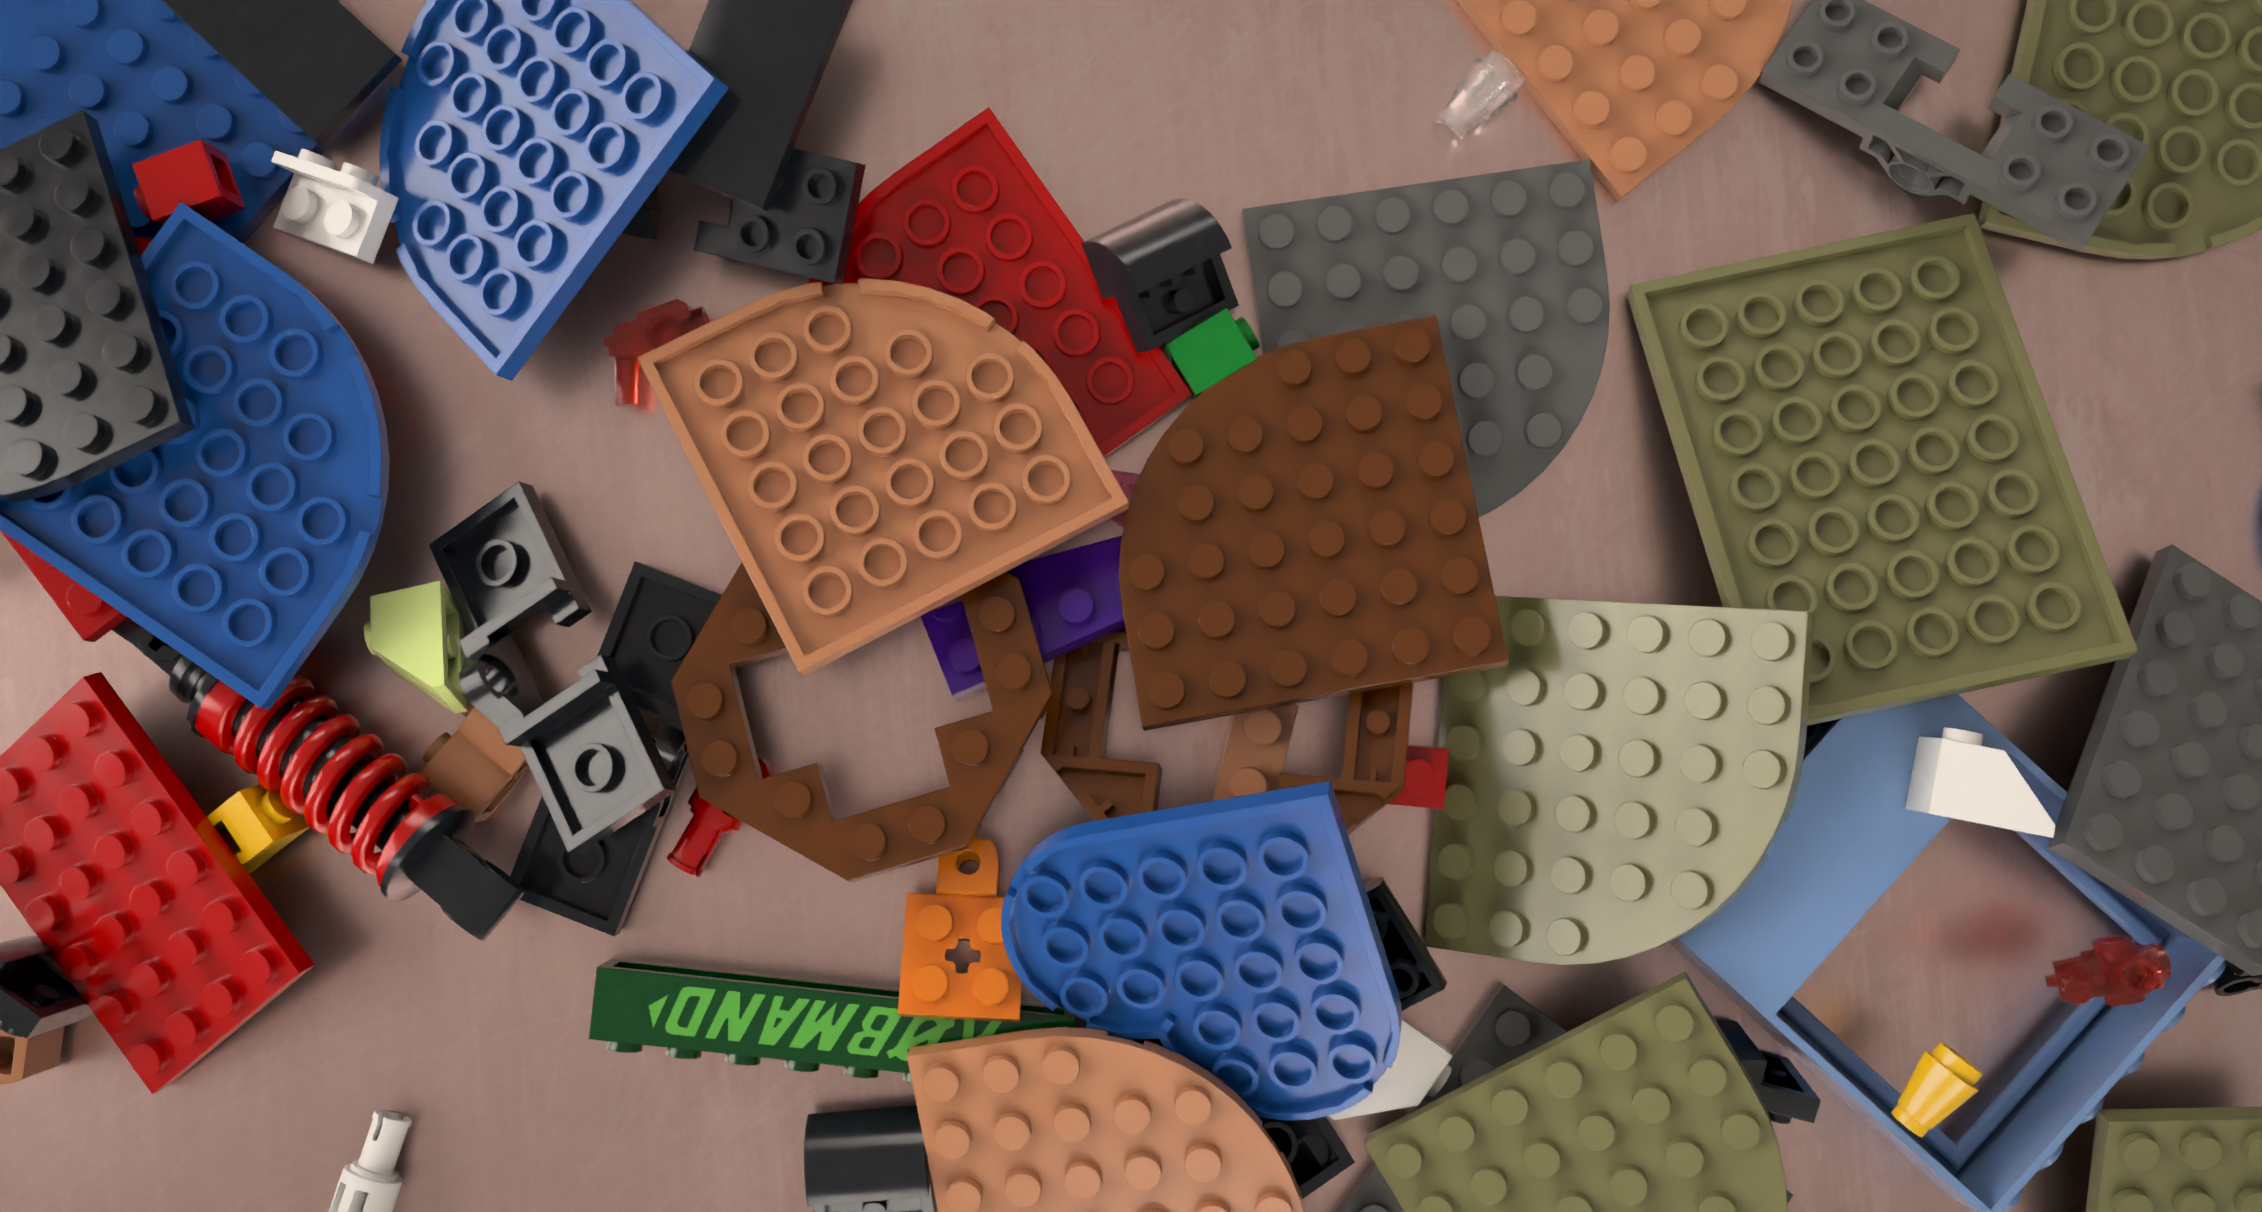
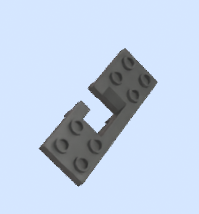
(2040, 166)

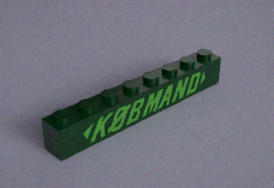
(775, 1019)

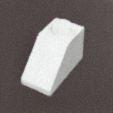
(1973, 784)
(1417, 1071)

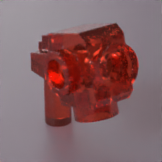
(645, 333)
(2112, 969)

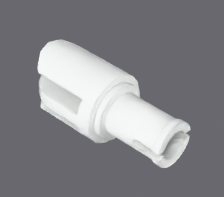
(372, 1181)

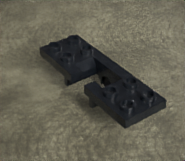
(800, 234)
(649, 640)
(590, 739)

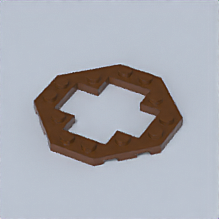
(1116, 788)
(796, 803)

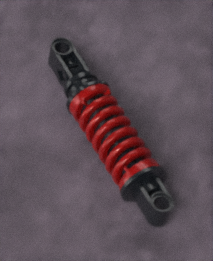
(343, 784)

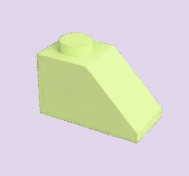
(419, 640)

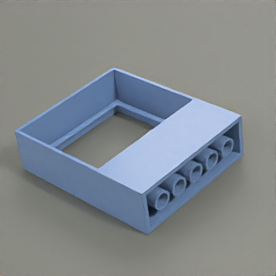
(1826, 872)

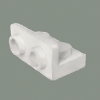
(333, 206)

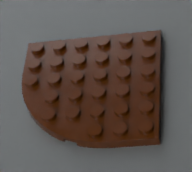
(1308, 534)

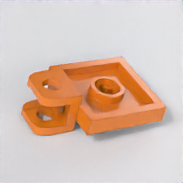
(962, 910)

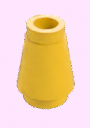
(1936, 1089)

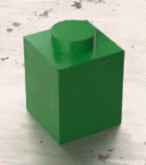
(1212, 351)

